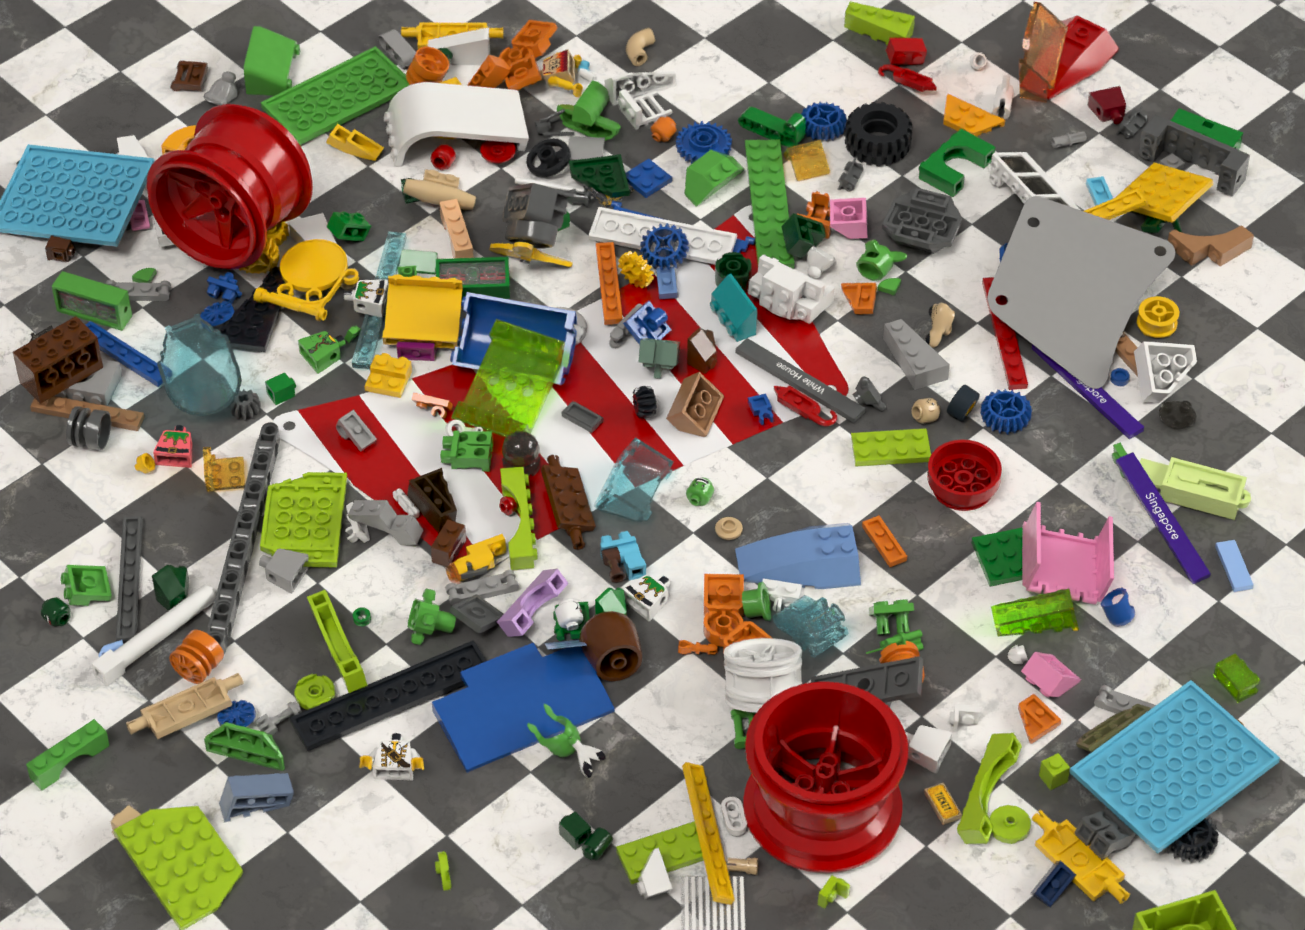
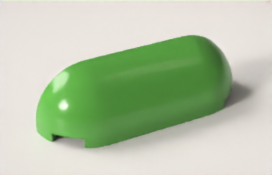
(601, 128)

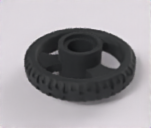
(549, 159)

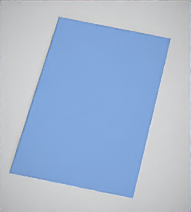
(563, 644)

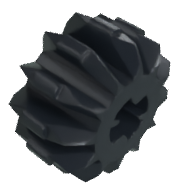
(644, 401)

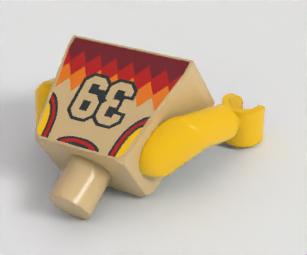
(560, 71)

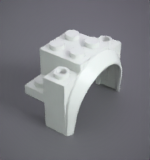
(781, 291)

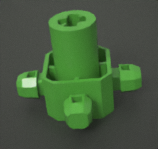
(427, 617)

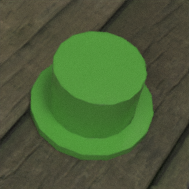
(757, 602)

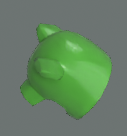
(877, 260)

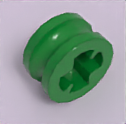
(361, 611)

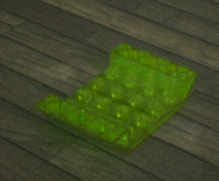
(517, 358)

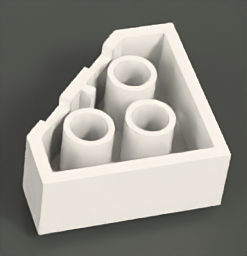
(1162, 368)

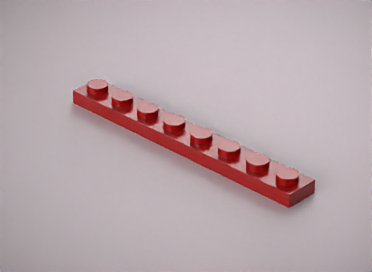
(1007, 344)

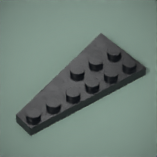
(254, 321)

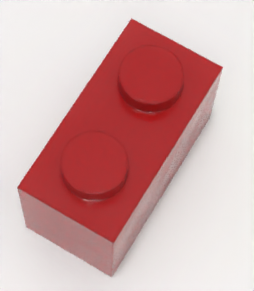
(906, 51)

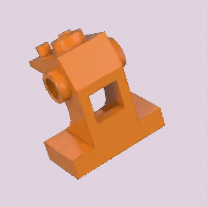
(820, 208)

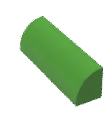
(590, 104)

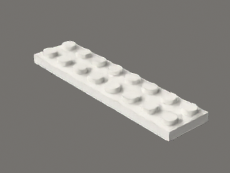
(628, 229)

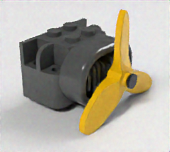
(533, 222)

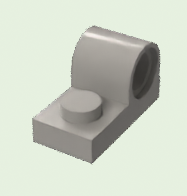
(354, 428)

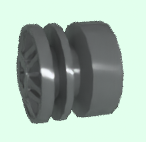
(88, 428)

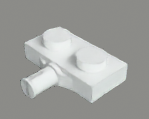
(782, 592)

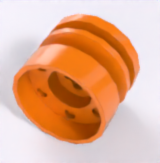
(427, 66)
(196, 656)

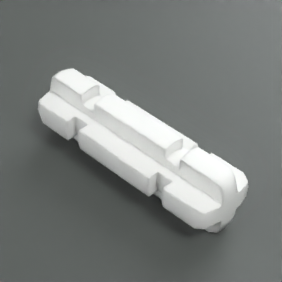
(405, 503)

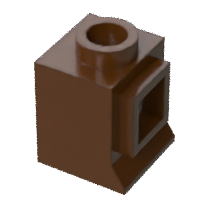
(59, 249)

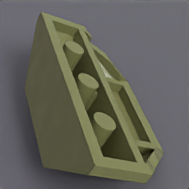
(1109, 728)

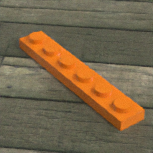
(609, 283)

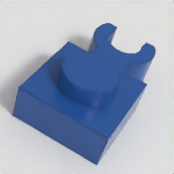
(761, 406)

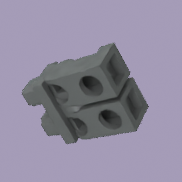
(1104, 833)

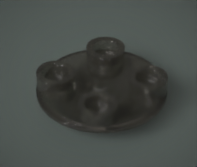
(1177, 414)

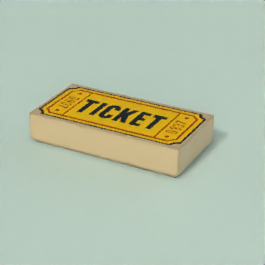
(943, 803)

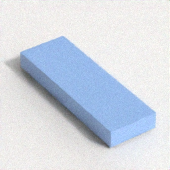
(1234, 565)

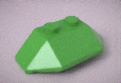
(709, 175)
(245, 745)

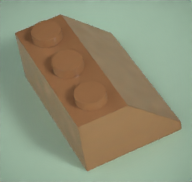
(695, 405)

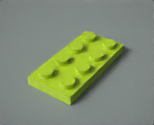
(890, 447)
(677, 847)

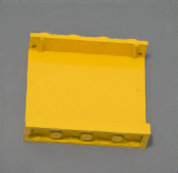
(423, 311)

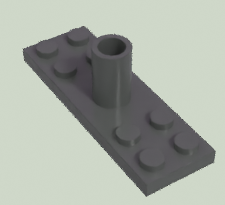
(886, 681)

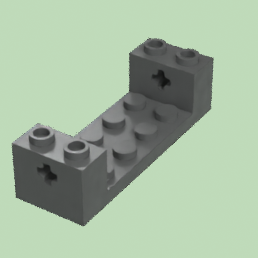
(1196, 148)

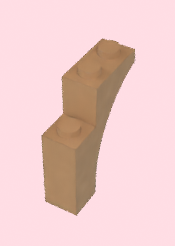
(1218, 248)

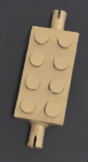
(186, 707)

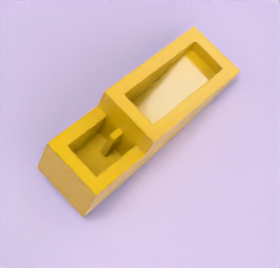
(354, 143)

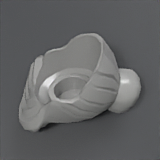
(222, 90)

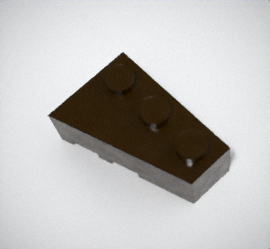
(433, 498)

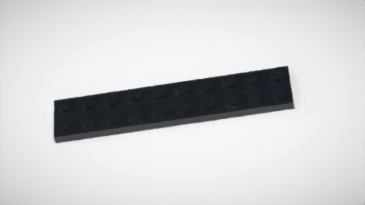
(385, 697)

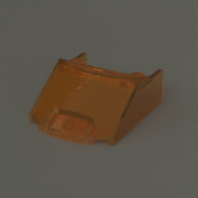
(1043, 52)

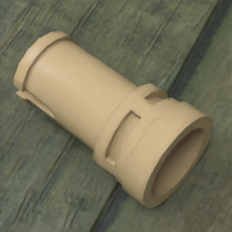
(747, 865)

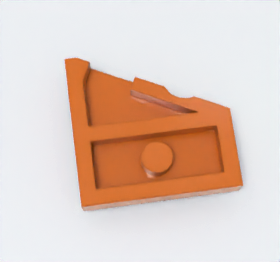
(1037, 718)

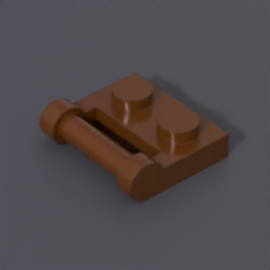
(194, 77)

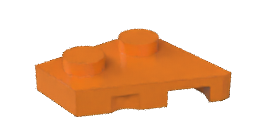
(860, 296)

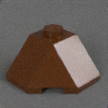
(701, 350)

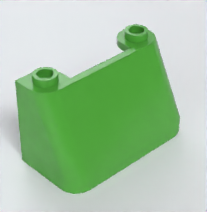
(268, 62)

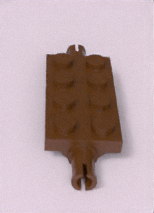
(568, 500)

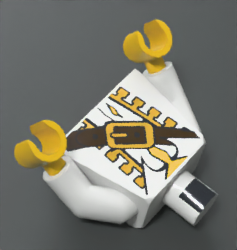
(393, 759)

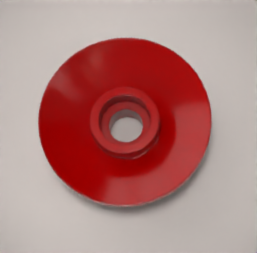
(497, 151)

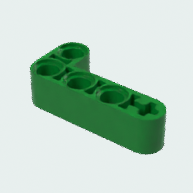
(774, 128)

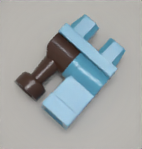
(624, 551)

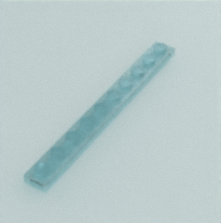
(371, 324)

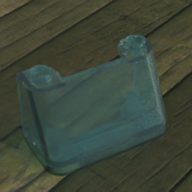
(634, 481)

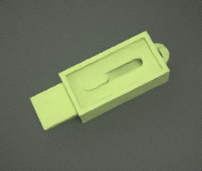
(1199, 486)

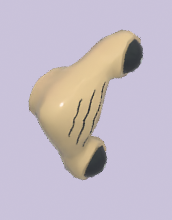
(942, 319)

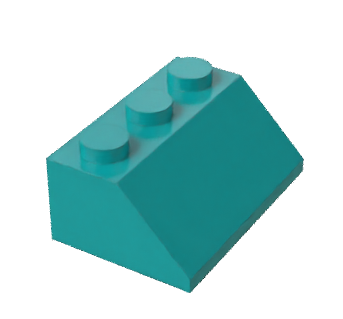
(734, 309)

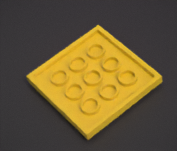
(1168, 191)

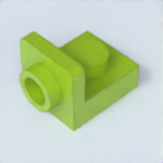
(831, 889)

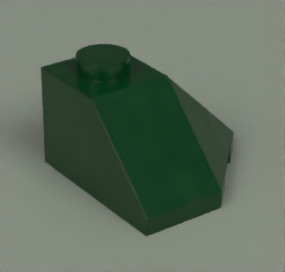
(171, 585)

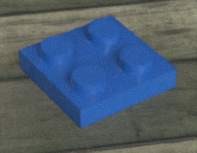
(648, 178)

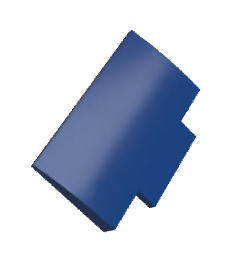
(509, 692)

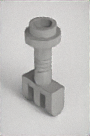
(268, 725)

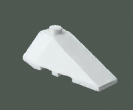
(639, 84)

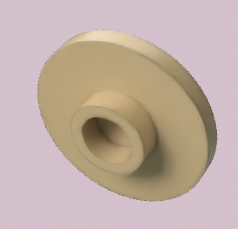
(728, 528)

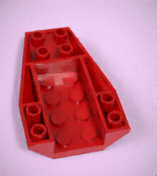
(1083, 54)

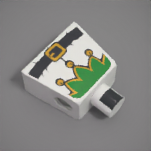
(369, 297)
(647, 595)

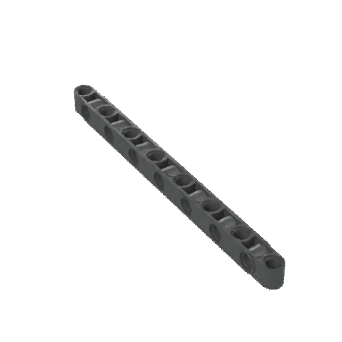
(244, 535)

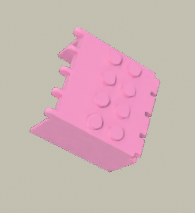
(1066, 561)

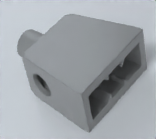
(285, 568)

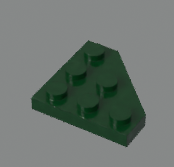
(602, 174)

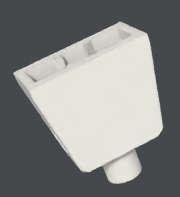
(928, 746)

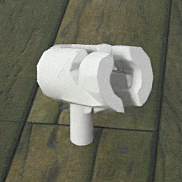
(1003, 93)

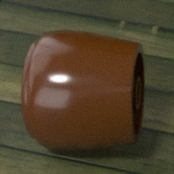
(611, 645)

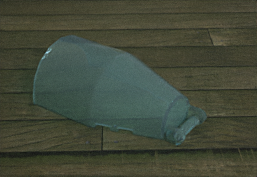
(199, 367)

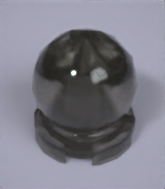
(521, 450)

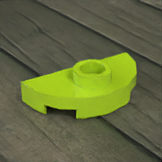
(443, 868)

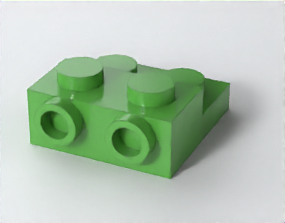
(85, 584)

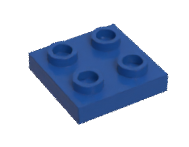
(647, 323)

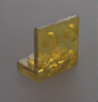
(807, 160)
(223, 472)

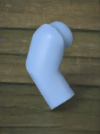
(113, 646)

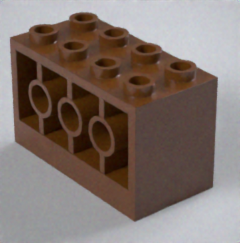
(58, 359)

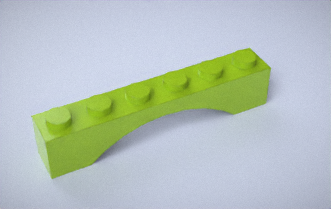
(520, 546)
(336, 641)
(1000, 755)

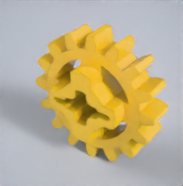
(635, 269)

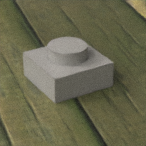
(1172, 161)

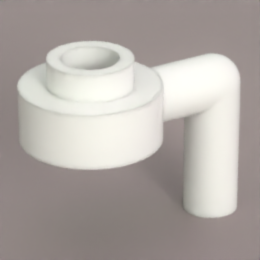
(459, 426)

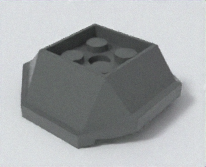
(923, 220)

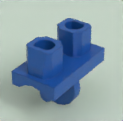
(226, 285)

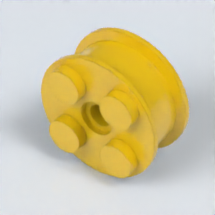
(1158, 317)

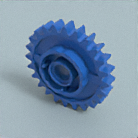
(701, 138)

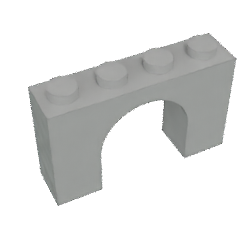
(98, 388)

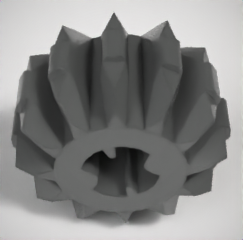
(245, 405)

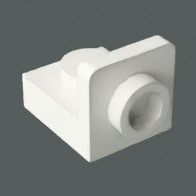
(964, 714)

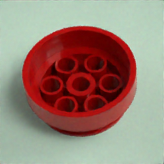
(964, 474)

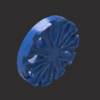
(218, 313)
(244, 712)

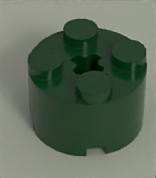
(734, 264)

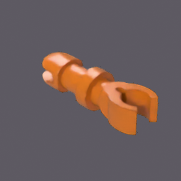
(686, 647)

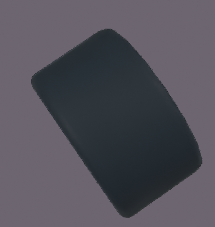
(963, 402)

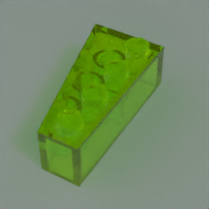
(1035, 614)

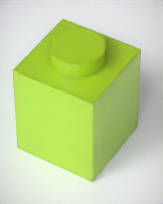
(1054, 771)

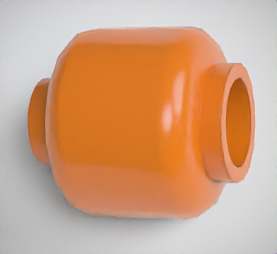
(663, 129)

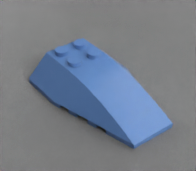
(809, 556)

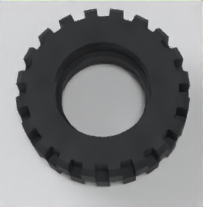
(874, 148)

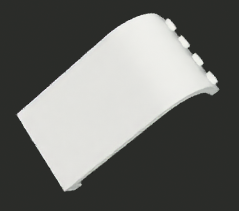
(454, 112)

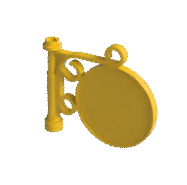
(310, 269)

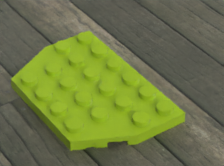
(306, 517)
(181, 861)

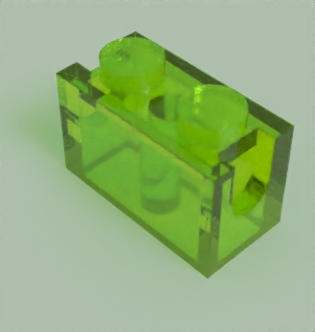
(1236, 678)

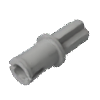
(1068, 139)

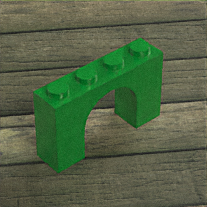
(962, 146)

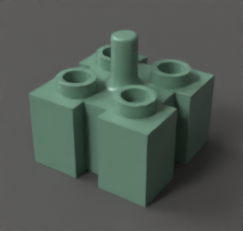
(659, 354)

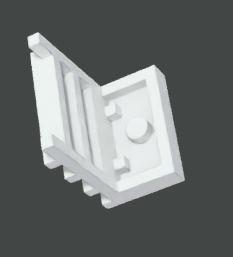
(633, 111)

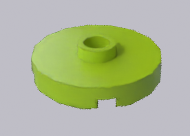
(314, 691)
(1013, 831)

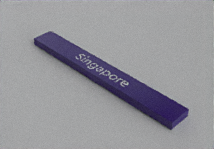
(1099, 399)
(1163, 518)

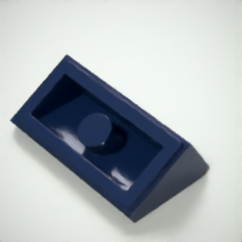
(1053, 883)

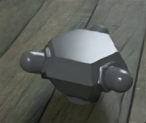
(868, 394)

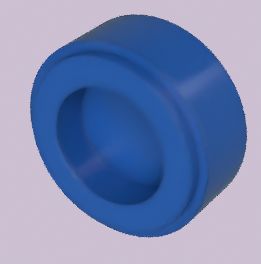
(1120, 377)

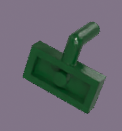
(1154, 225)

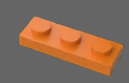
(884, 541)

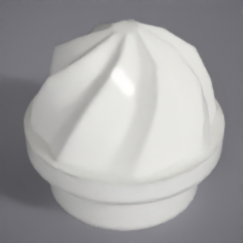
(978, 61)
(1017, 654)

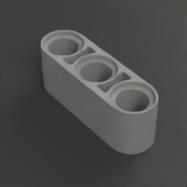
(397, 48)

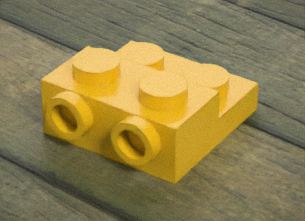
(388, 375)

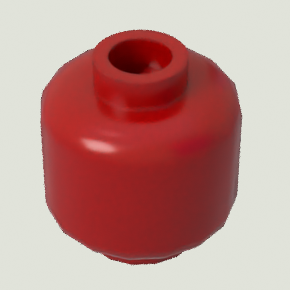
(443, 157)

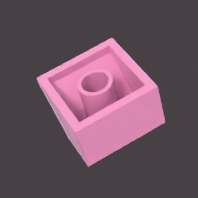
(849, 217)
(1049, 674)

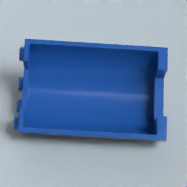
(485, 309)

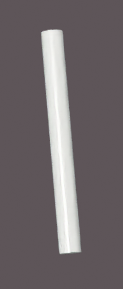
(522, 181)

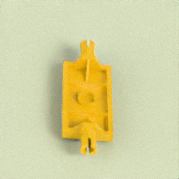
(430, 30)
(1092, 873)

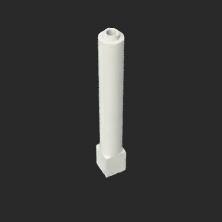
(113, 664)

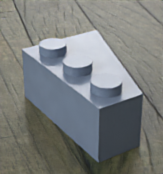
(255, 793)

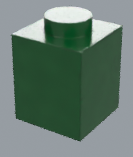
(574, 830)

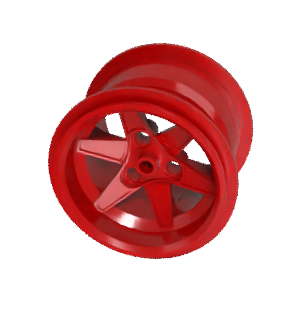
(229, 186)
(829, 814)

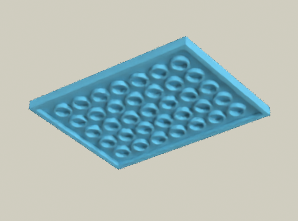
(73, 194)
(1174, 766)

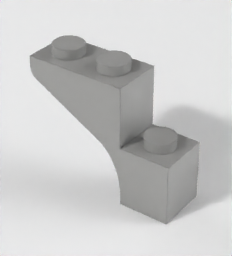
(383, 517)

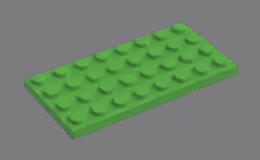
(336, 95)

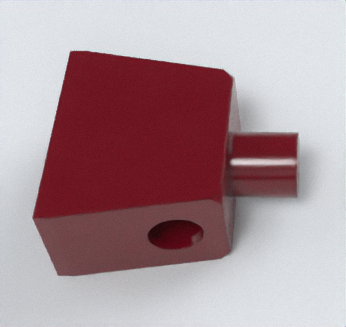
(1108, 104)

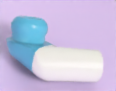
(584, 71)

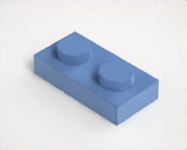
(666, 283)

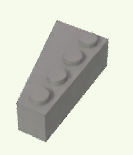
(915, 357)

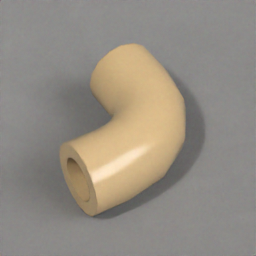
(636, 44)

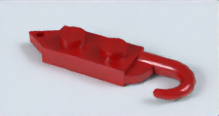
(909, 78)
(802, 405)

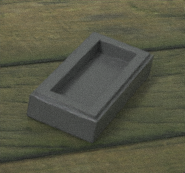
(582, 416)

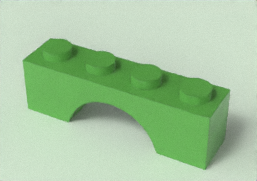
(48, 766)

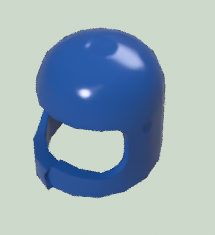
(1121, 612)

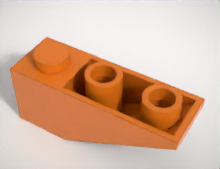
(490, 73)

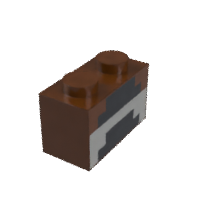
(448, 543)

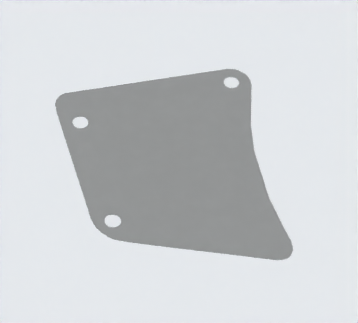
(1074, 284)

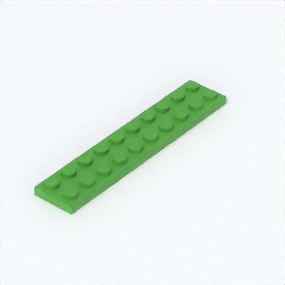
(768, 199)

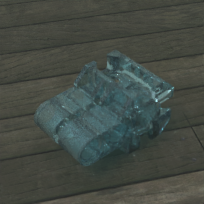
(812, 624)

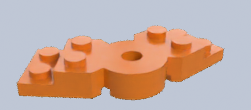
(527, 45)
(725, 610)

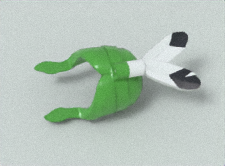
(568, 742)

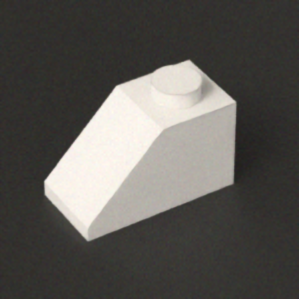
(654, 876)

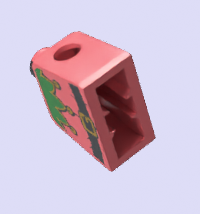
(174, 448)

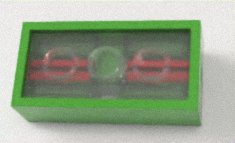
(92, 300)

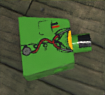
(321, 350)

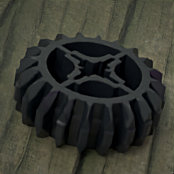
(1203, 842)

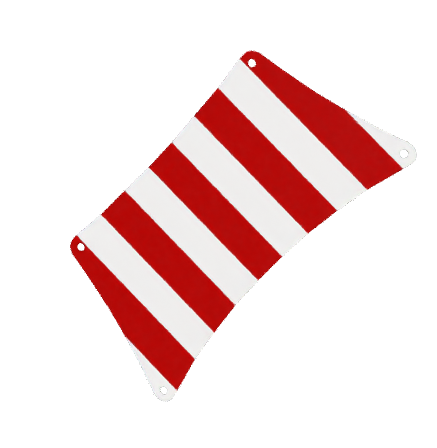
(598, 380)

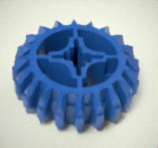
(824, 121)
(665, 237)
(1006, 411)

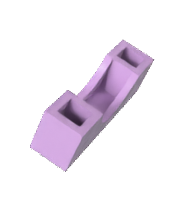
(543, 588)

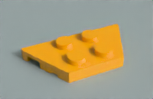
(969, 117)

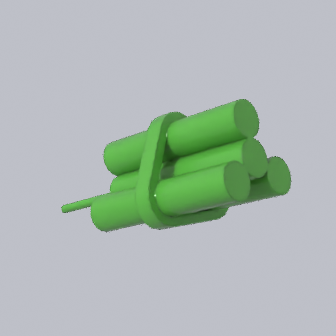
(901, 638)

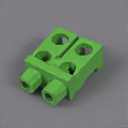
(468, 449)

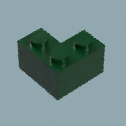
(802, 234)

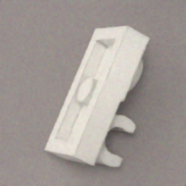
(357, 530)

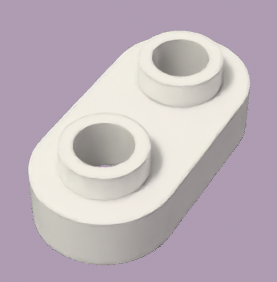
(734, 817)

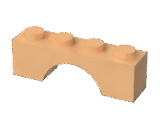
(457, 231)

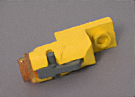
(478, 559)

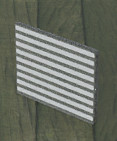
(703, 913)

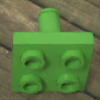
(882, 610)

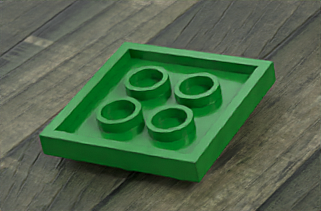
(1000, 556)

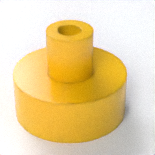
(145, 463)

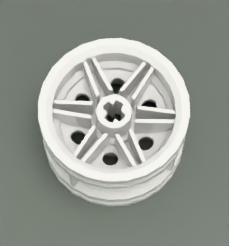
(759, 671)

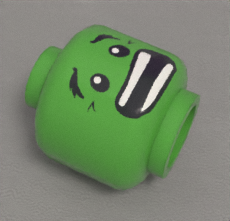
(700, 491)

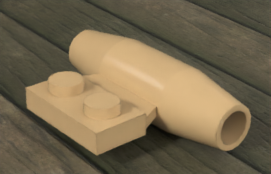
(438, 188)

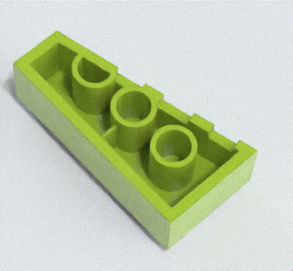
(878, 22)

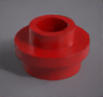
(508, 505)

